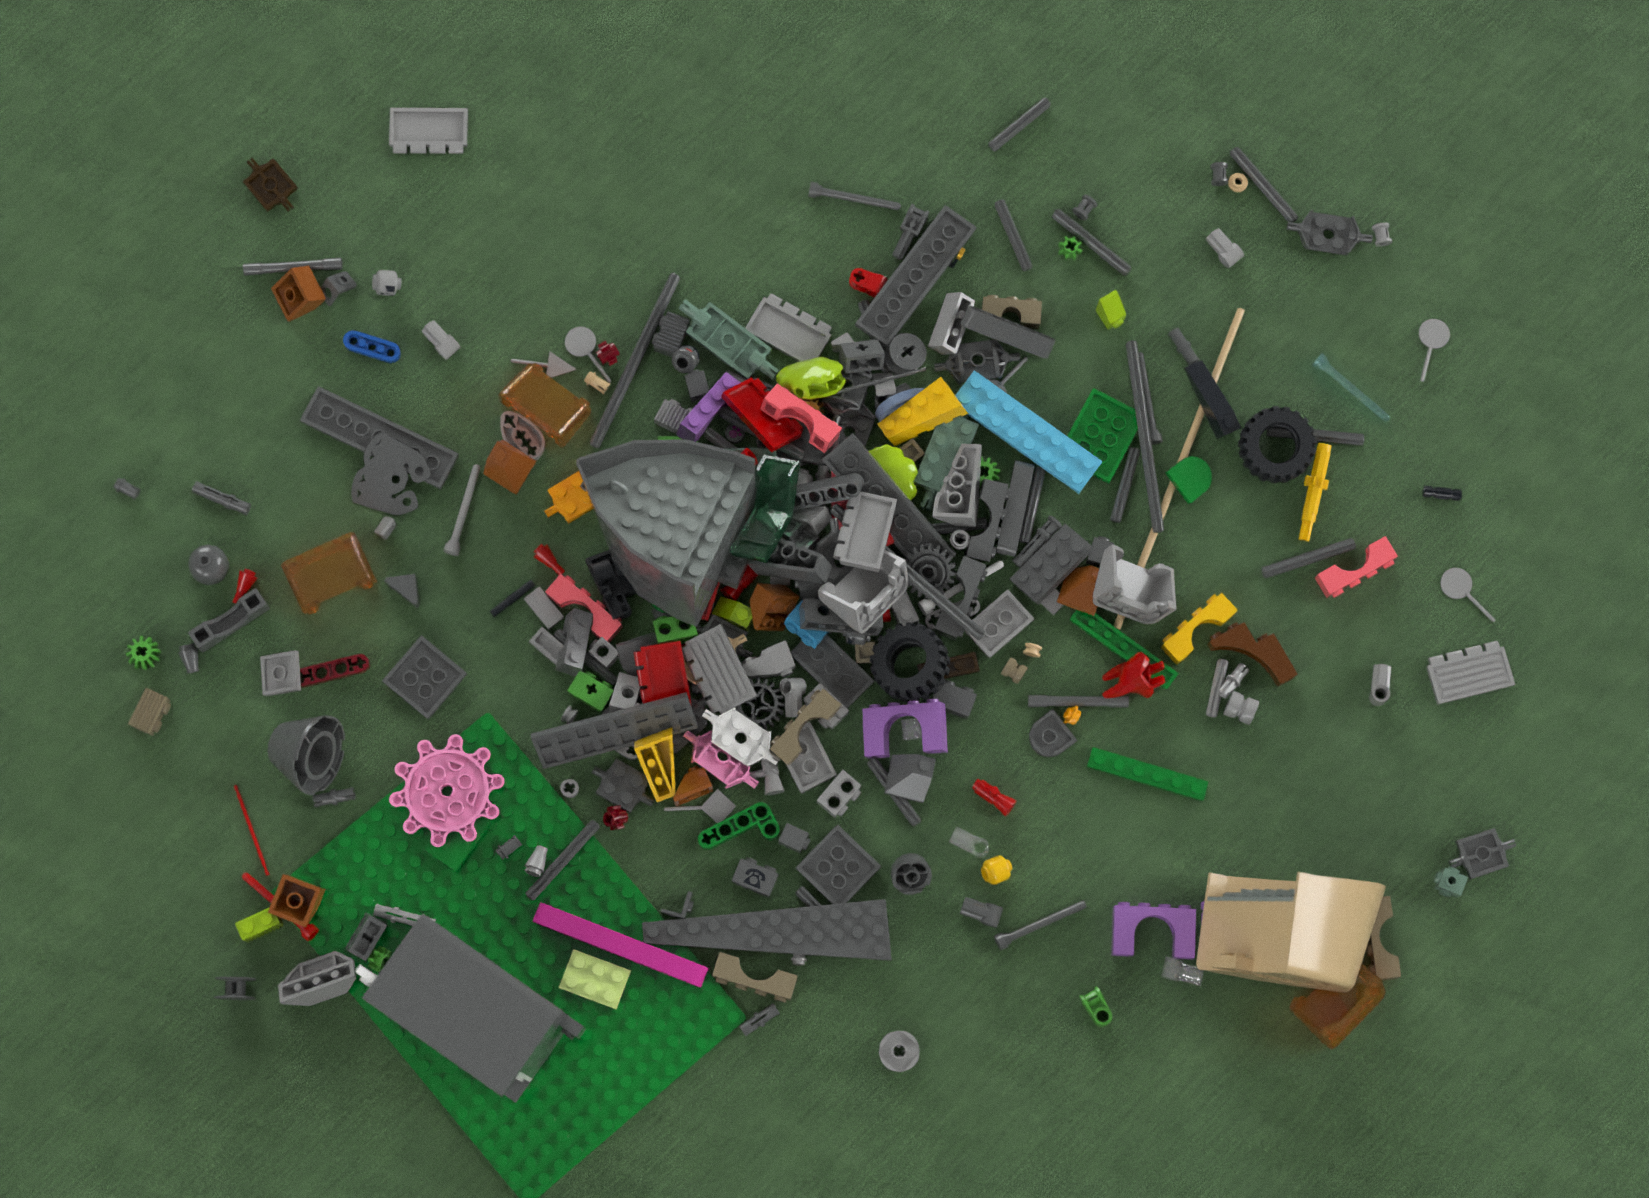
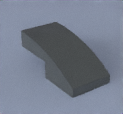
(797, 534)

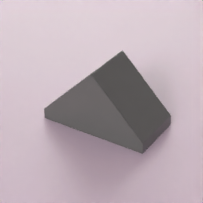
(406, 587)

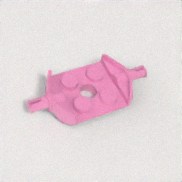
(705, 754)

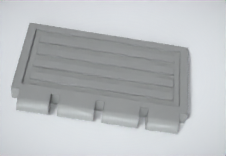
(428, 128)
(787, 331)
(865, 531)
(720, 669)
(1469, 674)

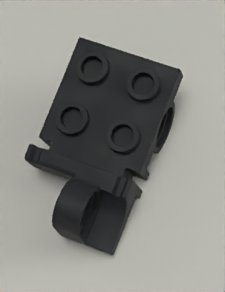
(611, 584)

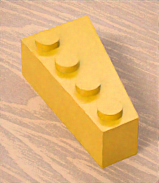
(922, 413)

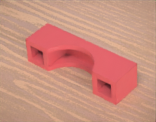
(782, 403)
(1335, 579)
(565, 593)

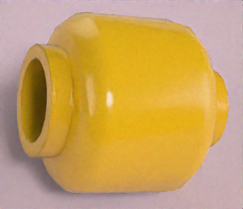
(996, 870)

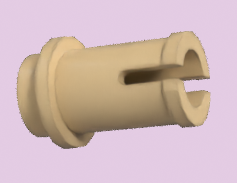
(596, 382)

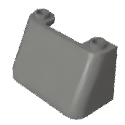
(1133, 590)
(866, 594)

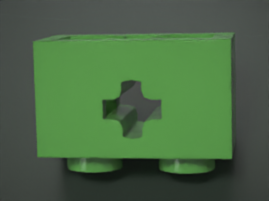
(597, 701)

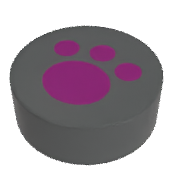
(734, 434)

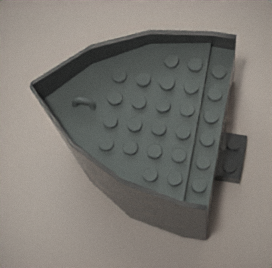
(672, 517)

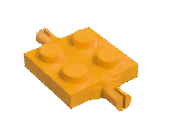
(569, 498)

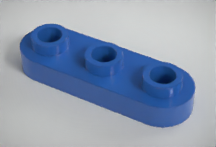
(363, 343)

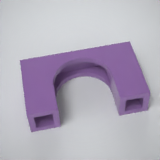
(879, 719)
(1180, 920)

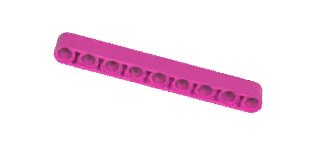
(620, 945)

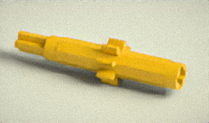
(1316, 483)

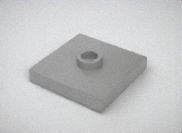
(280, 673)

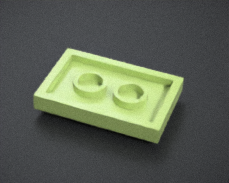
(595, 979)

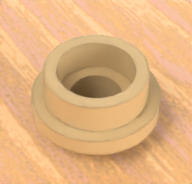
(1237, 188)

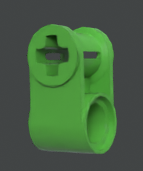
(1095, 1006)

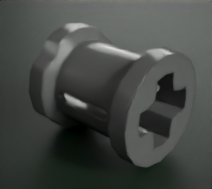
(1219, 174)
(1086, 201)

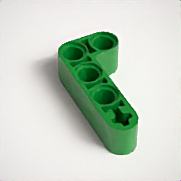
(736, 830)

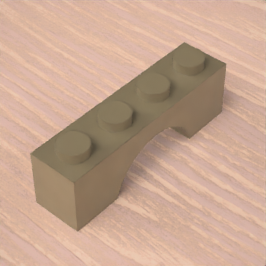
(788, 745)
(1382, 962)
(729, 970)

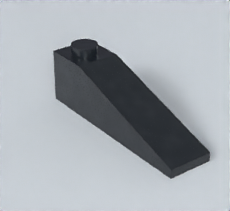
(1213, 402)

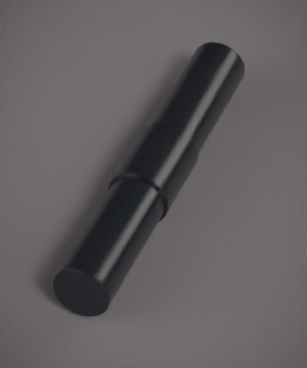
(512, 598)

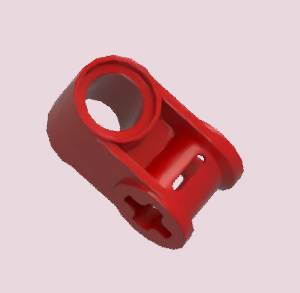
(870, 282)

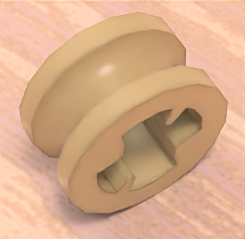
(1032, 650)

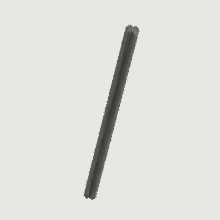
(634, 360)
(1144, 437)
(931, 592)

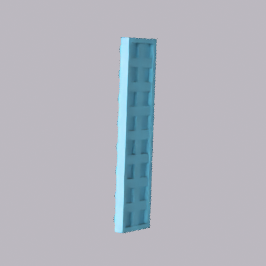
(1027, 432)

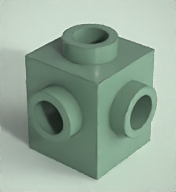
(1456, 884)

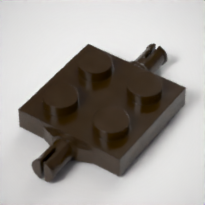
(270, 185)

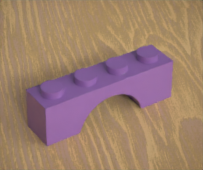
(702, 414)

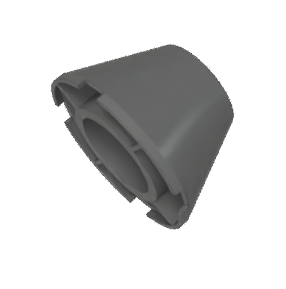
(308, 751)

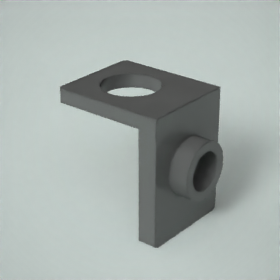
(337, 284)
(687, 908)

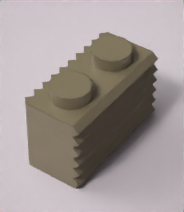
(149, 712)

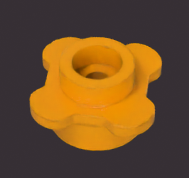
(1072, 715)

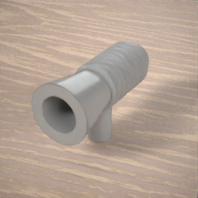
(772, 781)

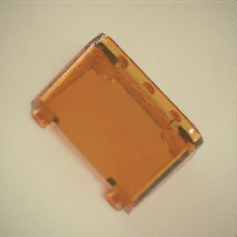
(545, 403)
(328, 571)
(1336, 1014)

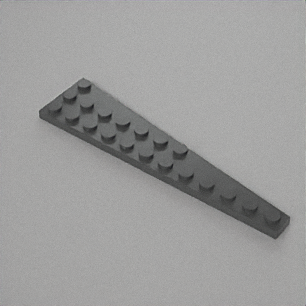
(821, 930)

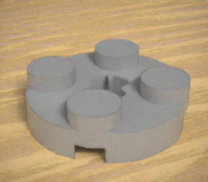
(899, 1039)

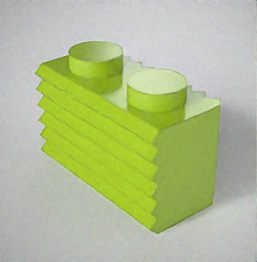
(258, 925)

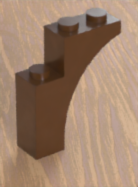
(1266, 651)

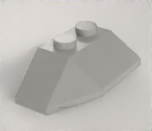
(318, 980)

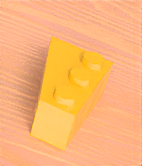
(657, 762)

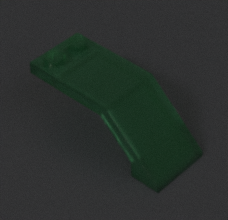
(771, 511)

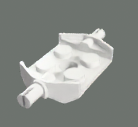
(757, 739)

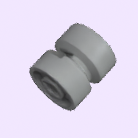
(1242, 708)

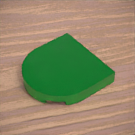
(1190, 477)

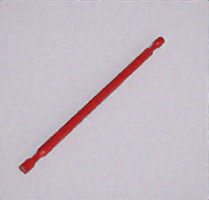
(251, 830)

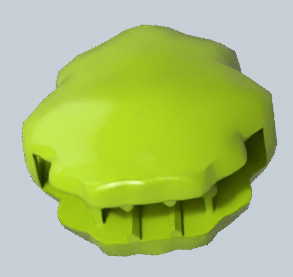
(812, 378)
(898, 467)

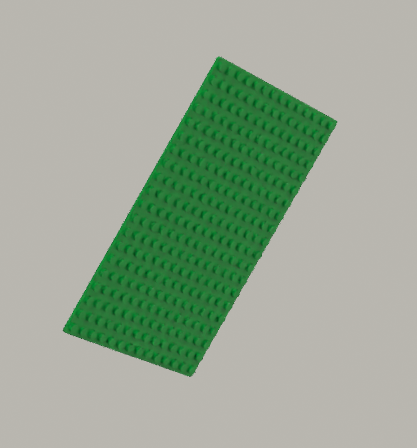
(585, 1083)

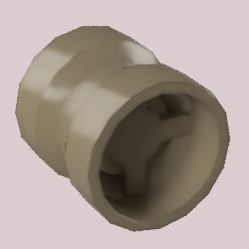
(1014, 670)

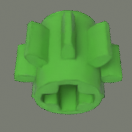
(1072, 243)
(378, 958)

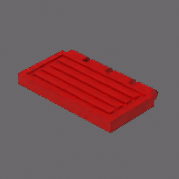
(746, 402)
(662, 671)

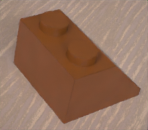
(298, 292)
(296, 900)

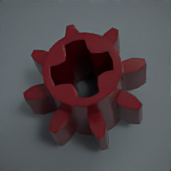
(607, 353)
(615, 817)

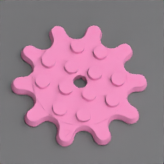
(441, 769)

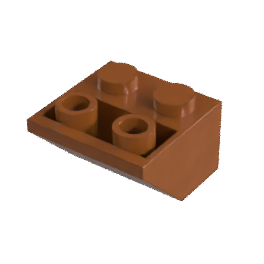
(771, 606)

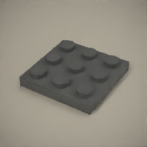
(424, 677)
(838, 866)

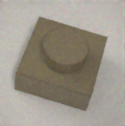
(912, 450)
(864, 652)

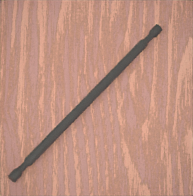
(882, 380)

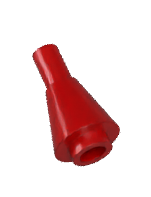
(545, 556)
(245, 581)

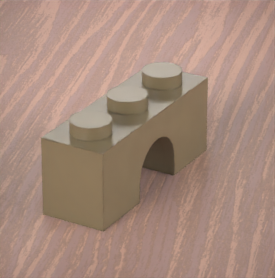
(1027, 310)

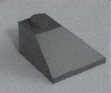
(909, 776)

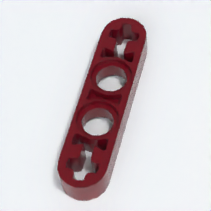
(330, 666)

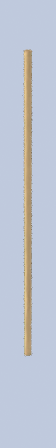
(1188, 444)

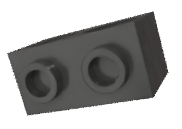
(365, 936)

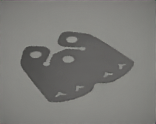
(378, 475)

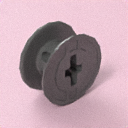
(899, 345)
(235, 988)

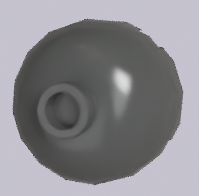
(208, 564)
(910, 873)

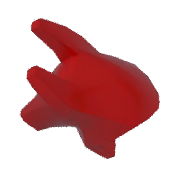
(1134, 677)

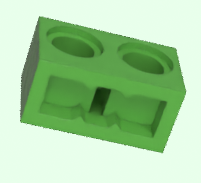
(675, 633)

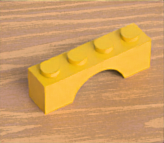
(1216, 612)

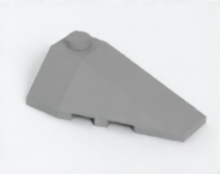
(959, 495)
(771, 662)

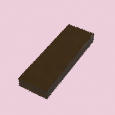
(959, 665)

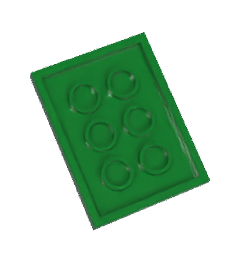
(1105, 430)

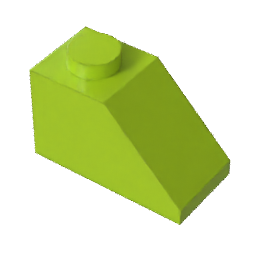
(1111, 310)
(734, 613)

